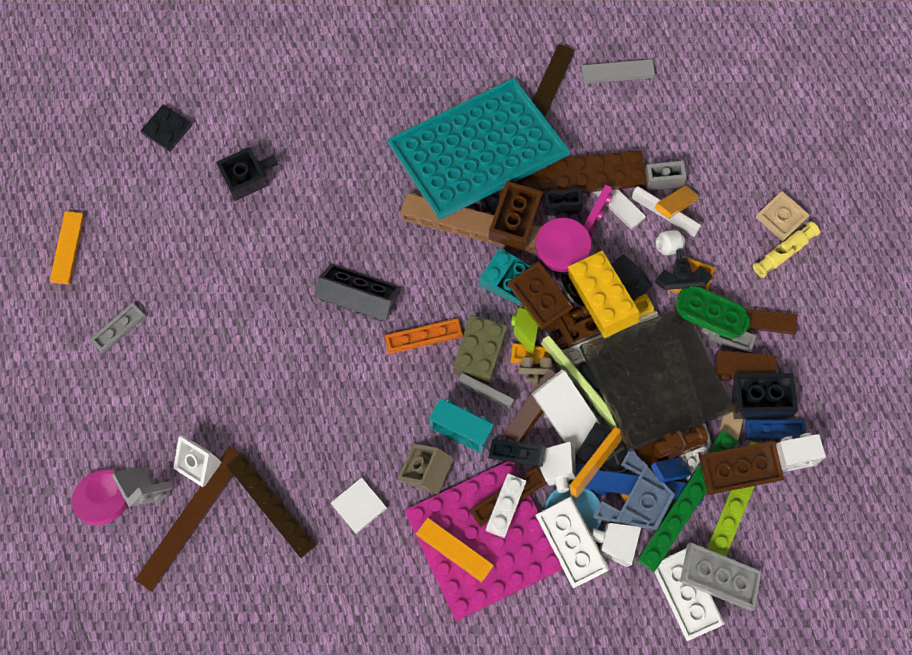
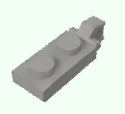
(743, 343)

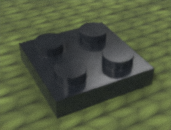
(166, 128)

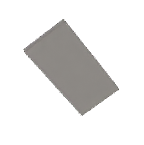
(720, 576)

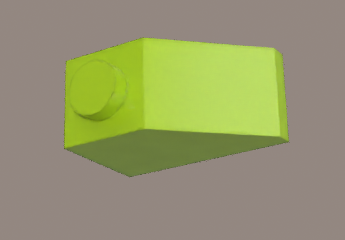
(525, 329)

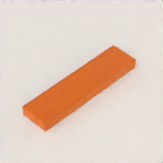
(423, 336)

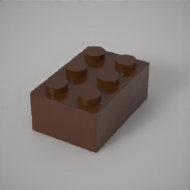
(515, 215)

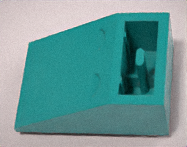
(499, 272)

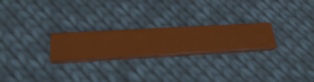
(186, 523)

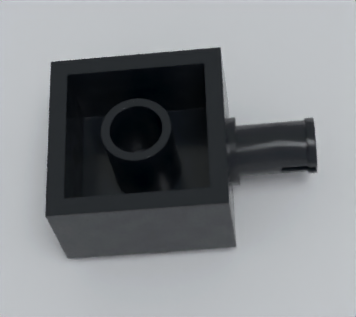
(244, 173)

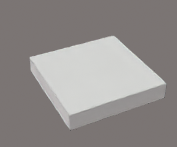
(358, 505)

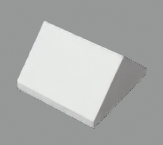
(195, 461)

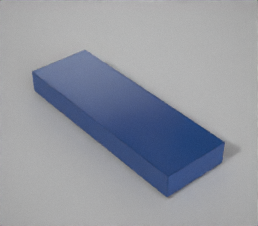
(773, 429)

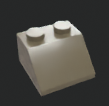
(426, 468)

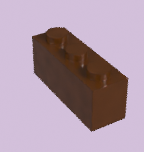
(731, 363)

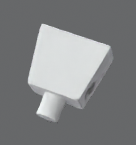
(559, 466)
(618, 542)

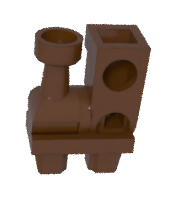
(570, 331)
(680, 443)

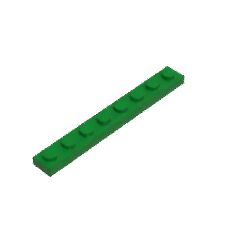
(681, 509)

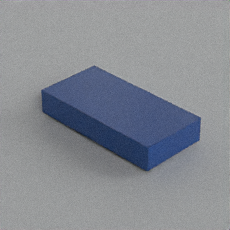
(670, 470)

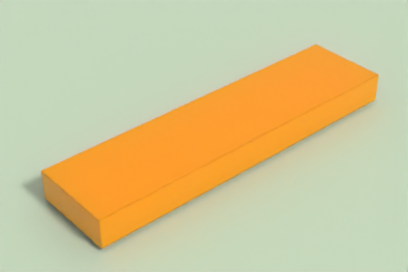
(67, 248)
(595, 462)
(454, 550)

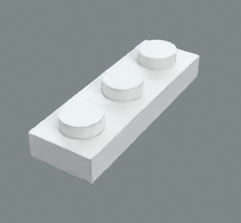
(506, 505)

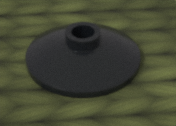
(570, 291)

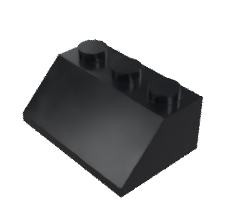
(631, 276)
(764, 396)

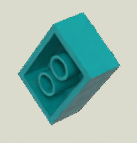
(461, 425)

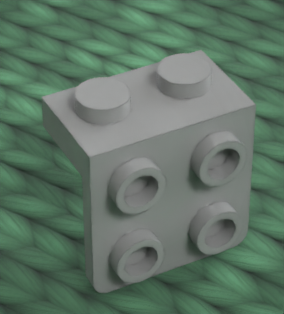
(137, 487)

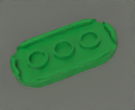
(712, 312)

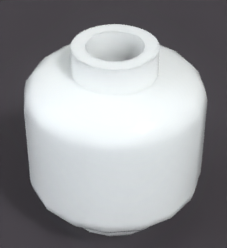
(669, 242)

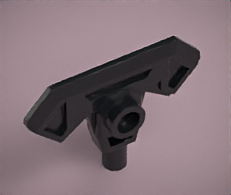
(683, 275)

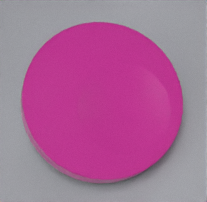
(562, 243)
(98, 499)

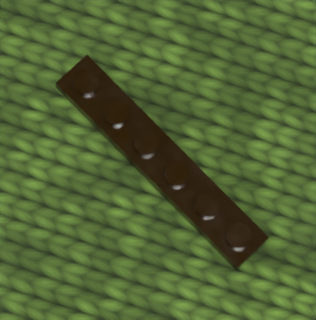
(271, 505)

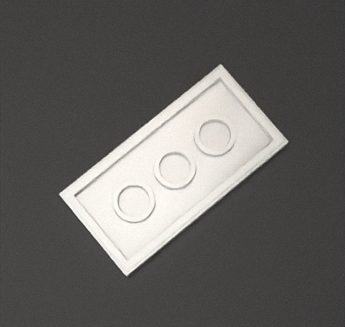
(565, 409)
(572, 542)
(692, 608)

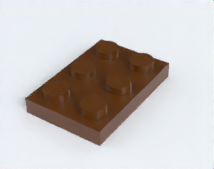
(540, 296)

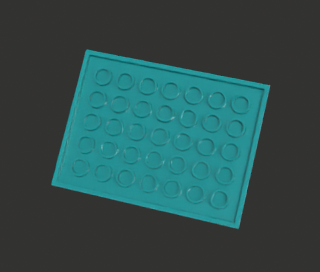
(477, 148)

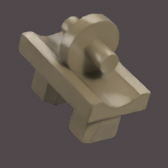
(526, 368)

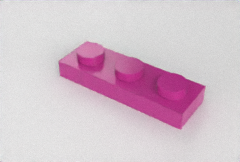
(597, 211)

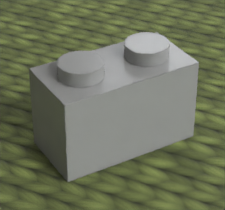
(665, 175)

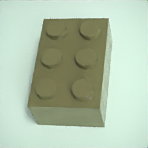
(480, 349)

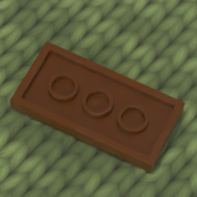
(741, 467)

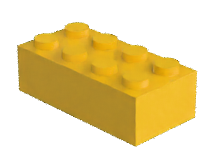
(603, 294)

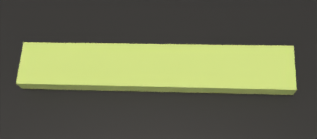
(579, 381)

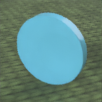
(586, 503)

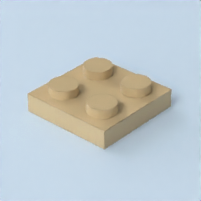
(782, 216)

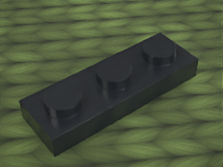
(517, 452)

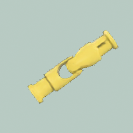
(787, 248)

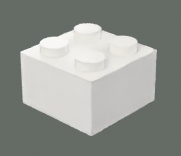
(800, 452)

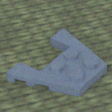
(646, 501)

